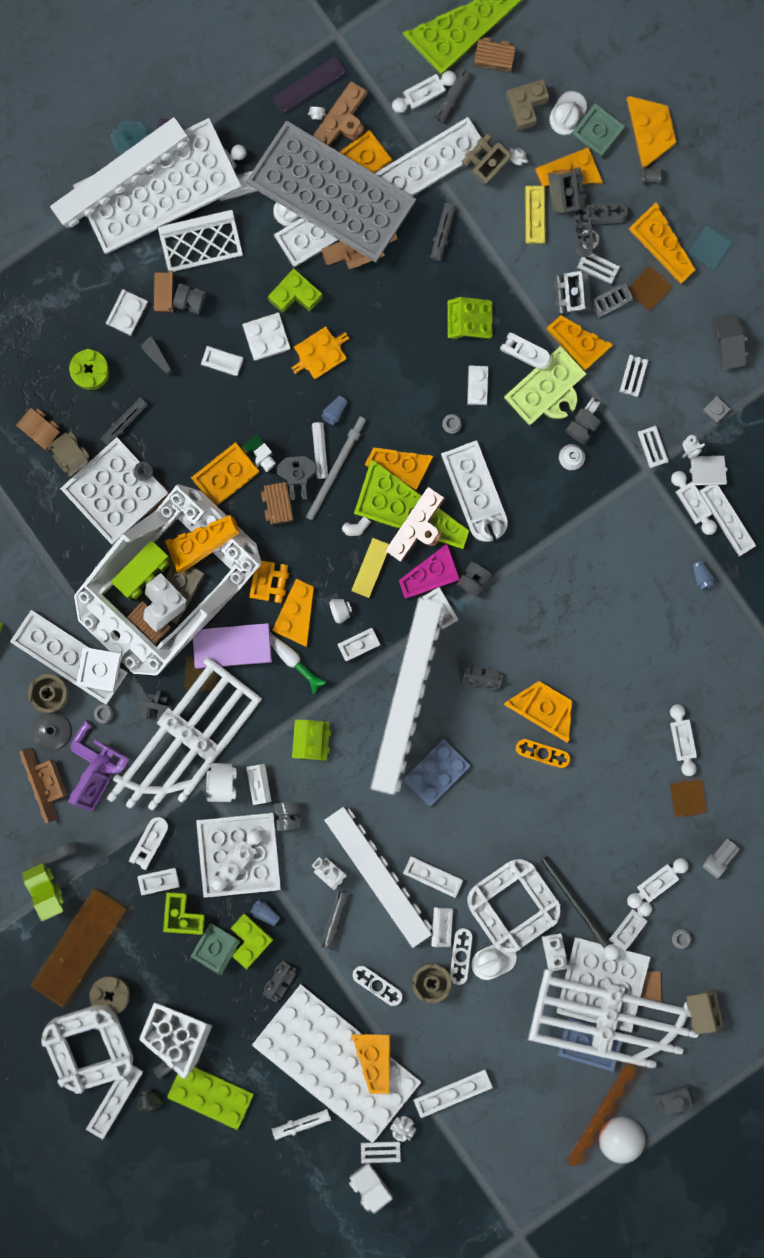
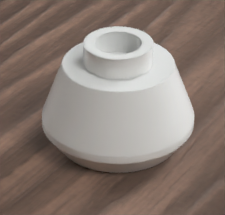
(566, 459)
(340, 610)

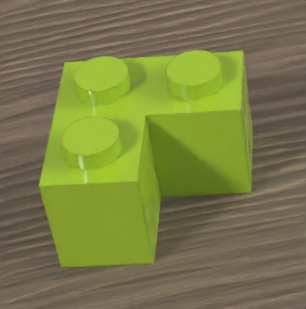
(294, 287)
(44, 893)
(177, 919)
(255, 940)

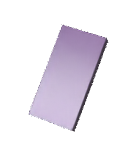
(233, 645)

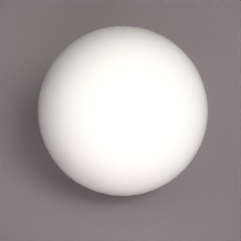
(622, 1139)

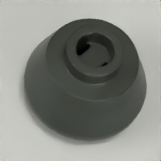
(148, 1101)

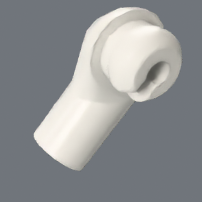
(356, 529)

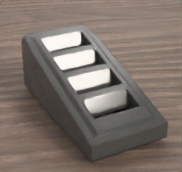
(626, 292)
(152, 350)

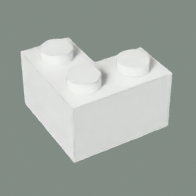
(166, 602)
(372, 1188)

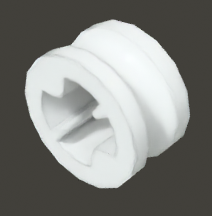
(592, 405)

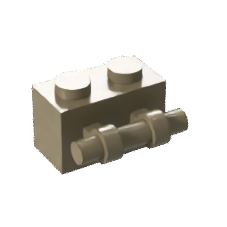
(490, 162)
(705, 1012)

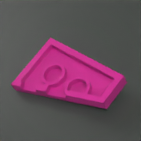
(430, 574)

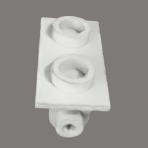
(692, 446)

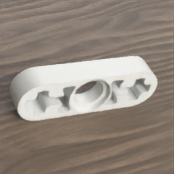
(453, 970)
(392, 989)

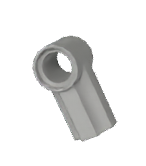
(717, 862)

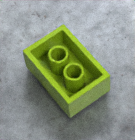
(141, 570)

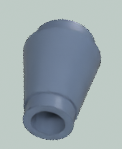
(334, 410)
(703, 576)
(264, 912)

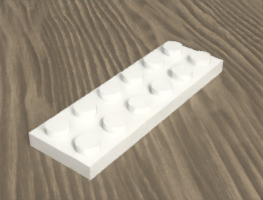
(57, 651)

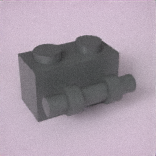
(566, 190)
(576, 290)

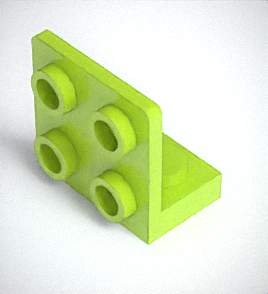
(469, 318)

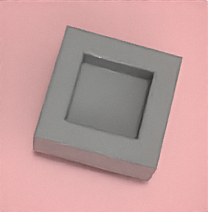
(716, 409)

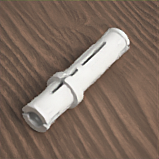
(279, 1133)

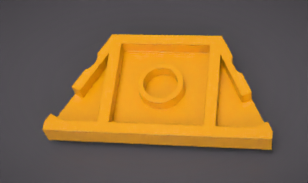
(651, 128)
(544, 708)

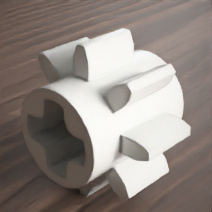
(403, 1128)

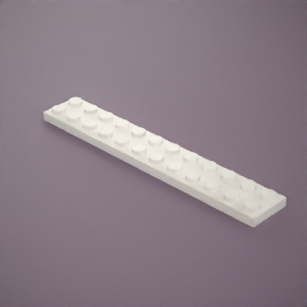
(409, 173)

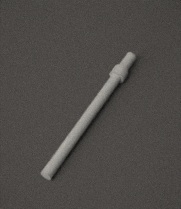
(353, 436)

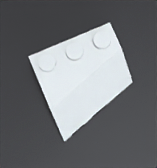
(175, 1038)

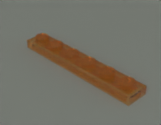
(597, 1122)

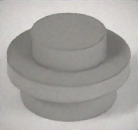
(451, 423)
(103, 714)
(681, 939)

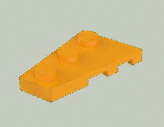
(578, 159)
(580, 344)
(405, 466)
(374, 1057)

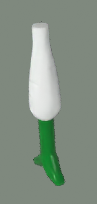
(292, 659)

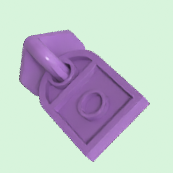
(99, 771)

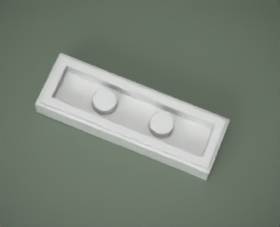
(433, 876)

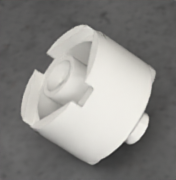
(220, 782)

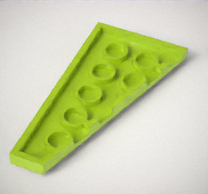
(456, 31)
(392, 501)

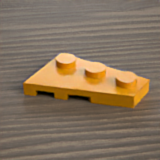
(295, 615)

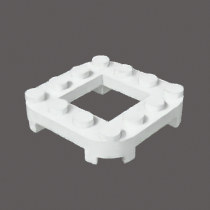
(529, 929)
(79, 1079)

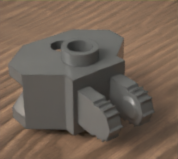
(296, 476)

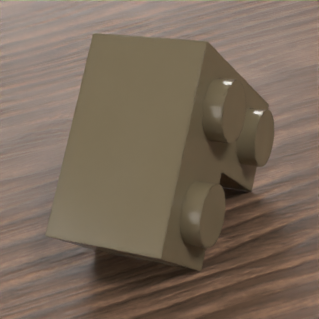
(523, 99)

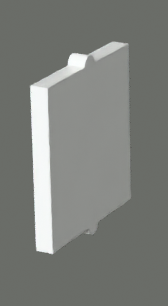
(708, 470)

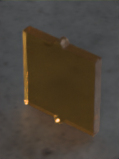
(649, 288)
(193, 674)
(688, 798)

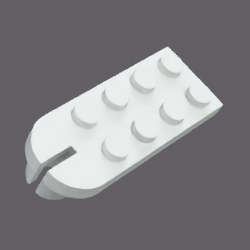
(475, 491)

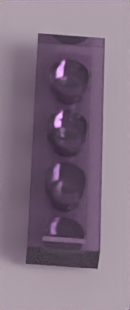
(309, 85)

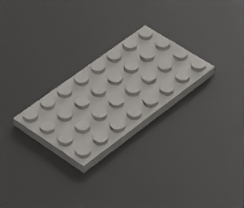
(331, 191)

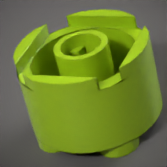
(89, 380)

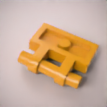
(262, 582)

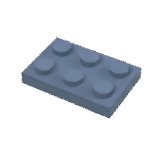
(436, 772)
(587, 1039)

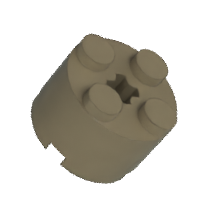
(68, 454)
(43, 684)
(110, 983)
(442, 985)

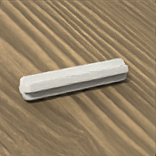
(319, 450)

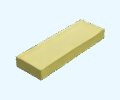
(535, 214)
(370, 568)

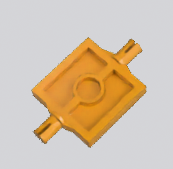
(320, 353)

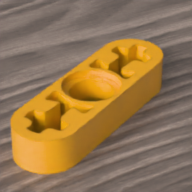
(557, 753)

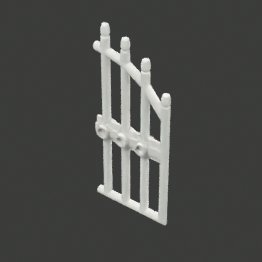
(190, 736)
(607, 1021)

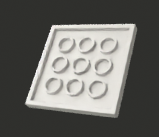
(111, 493)
(217, 839)
(591, 967)

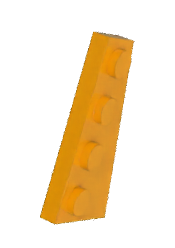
(662, 243)
(196, 545)

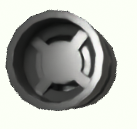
(189, 298)
(583, 425)
(470, 585)
(288, 816)

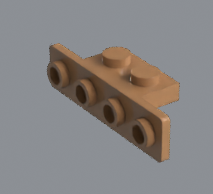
(342, 251)
(45, 783)

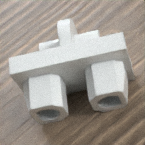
(328, 872)

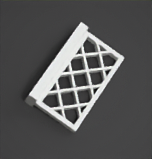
(194, 225)

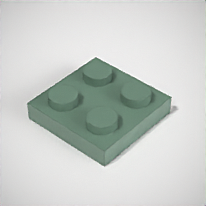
(598, 130)
(215, 948)

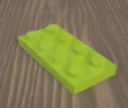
(211, 1097)

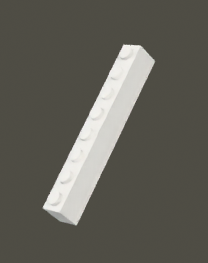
(120, 173)
(377, 876)

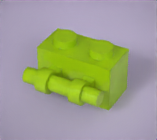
(311, 740)

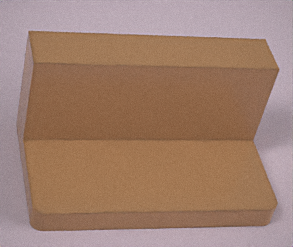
(164, 292)

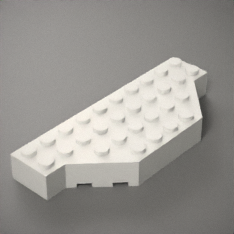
(408, 691)

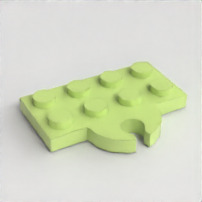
(547, 388)

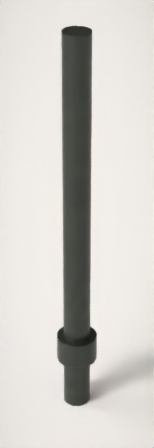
(600, 936)

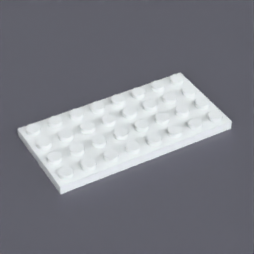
(168, 192)
(319, 1054)

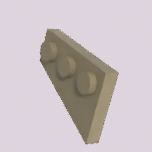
(185, 583)

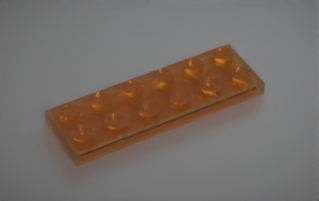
(78, 947)

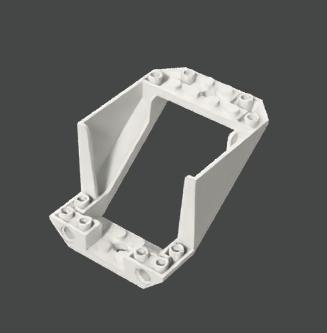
(103, 618)

